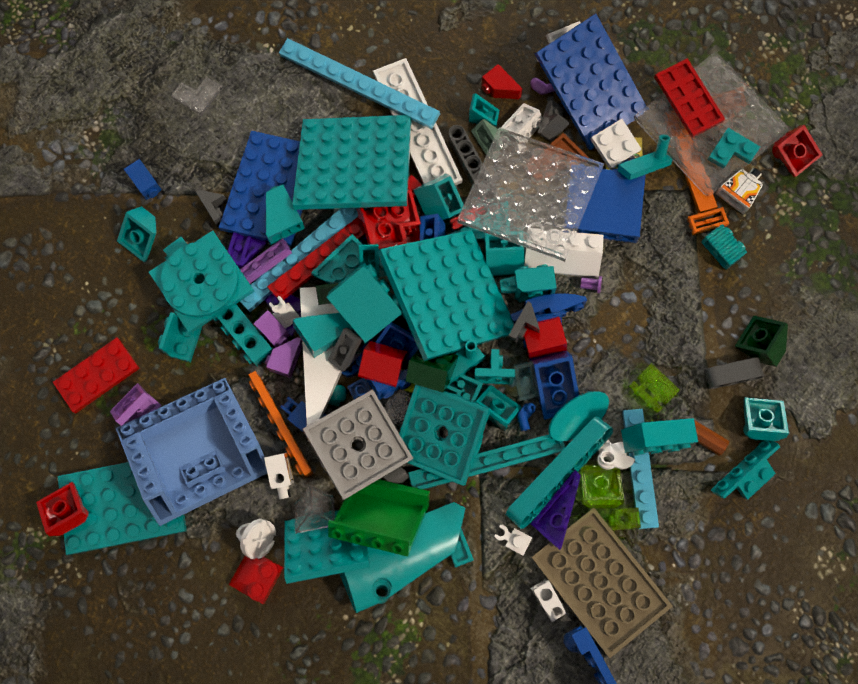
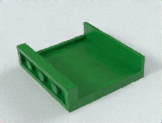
(381, 517)

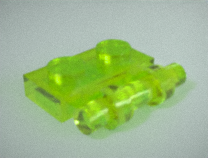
(657, 384)

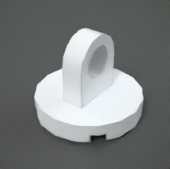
(256, 538)

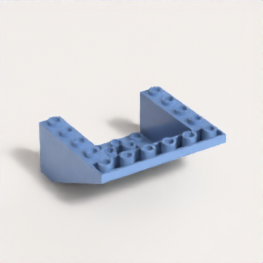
(191, 451)

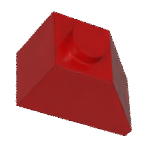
(500, 84)

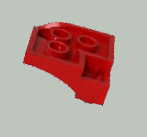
(391, 224)

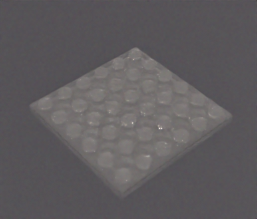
(742, 112)
(531, 194)

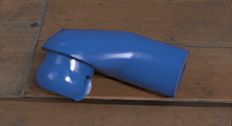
(524, 414)

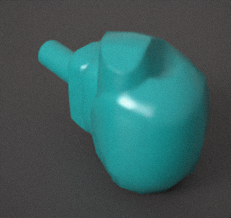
(338, 395)

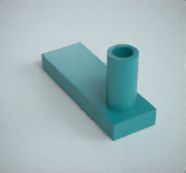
(649, 162)
(467, 359)

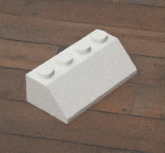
(582, 259)

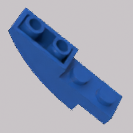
(554, 303)

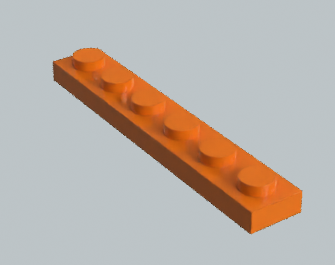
(284, 432)

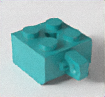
(530, 282)

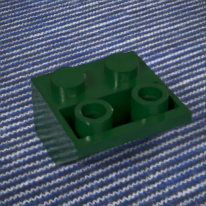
(431, 373)

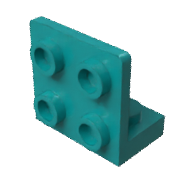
(176, 340)

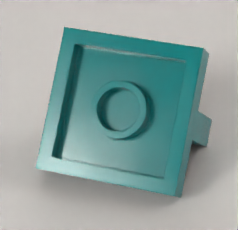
(495, 373)

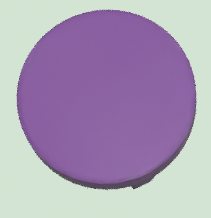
(589, 283)

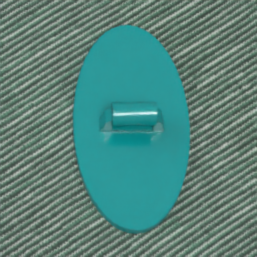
(577, 414)

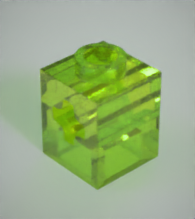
(630, 513)

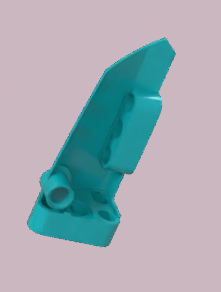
(392, 571)

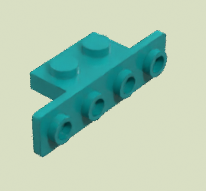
(749, 473)

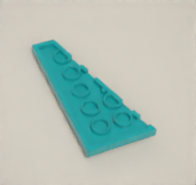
(342, 263)

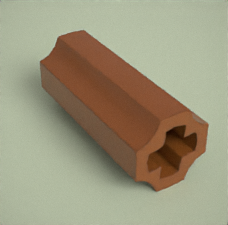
(710, 439)

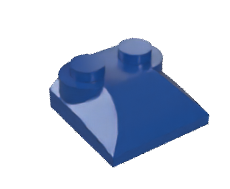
(398, 338)

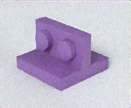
(134, 405)

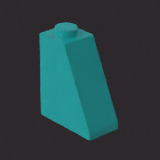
(280, 215)
(320, 331)

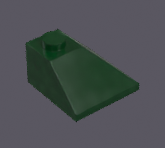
(764, 340)

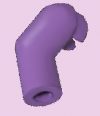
(540, 87)

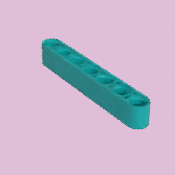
(546, 485)

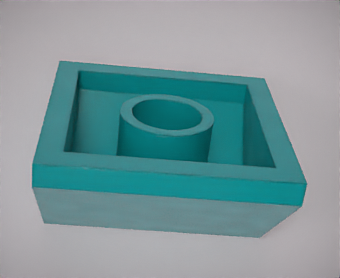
(502, 407)

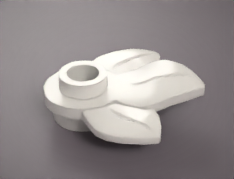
(615, 454)

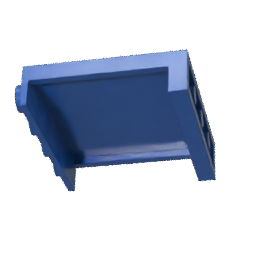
(615, 207)

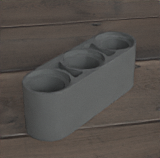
(734, 373)

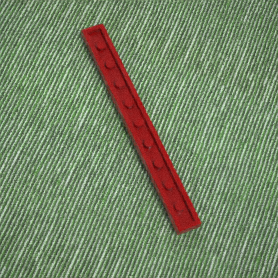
(301, 272)

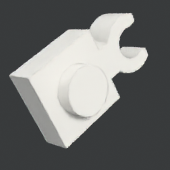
(284, 312)
(516, 541)

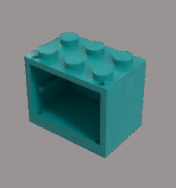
(365, 302)

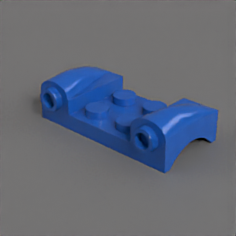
(580, 641)

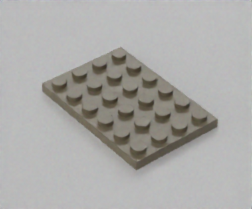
(602, 583)

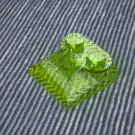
(601, 487)

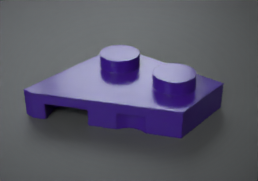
(244, 248)

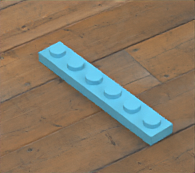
(641, 477)

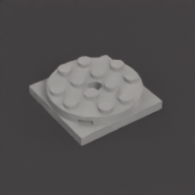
(362, 421)

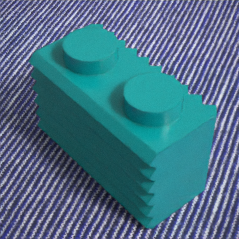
(724, 246)

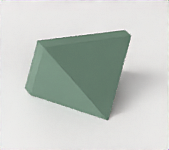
(484, 134)

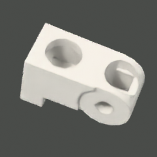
(548, 599)

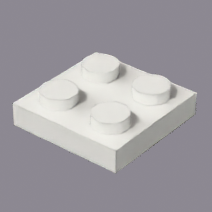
(615, 144)

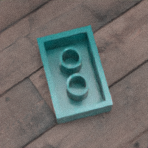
(659, 436)

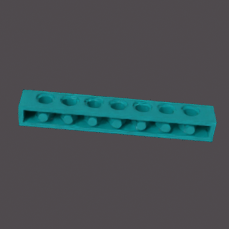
(253, 355)

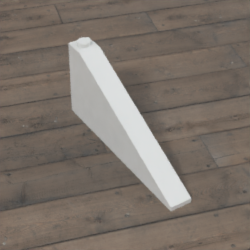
(319, 373)

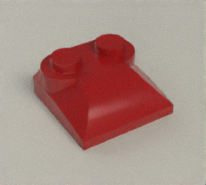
(797, 150)
(62, 510)
(256, 578)

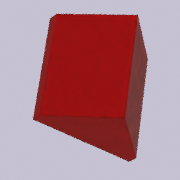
(548, 341)
(382, 363)

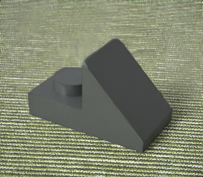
(552, 121)
(212, 202)
(526, 318)
(346, 350)

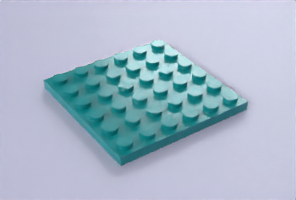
(353, 162)
(446, 293)

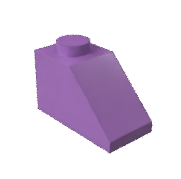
(272, 329)
(284, 358)

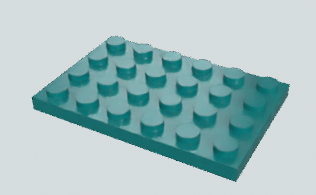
(114, 511)

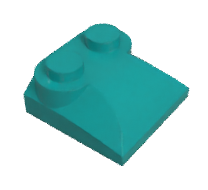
(765, 419)

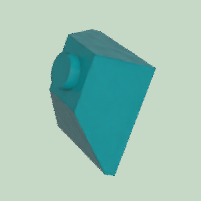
(138, 232)

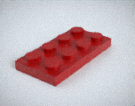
(689, 98)
(96, 375)

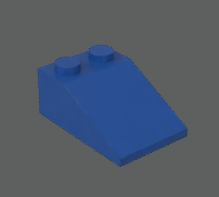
(555, 381)

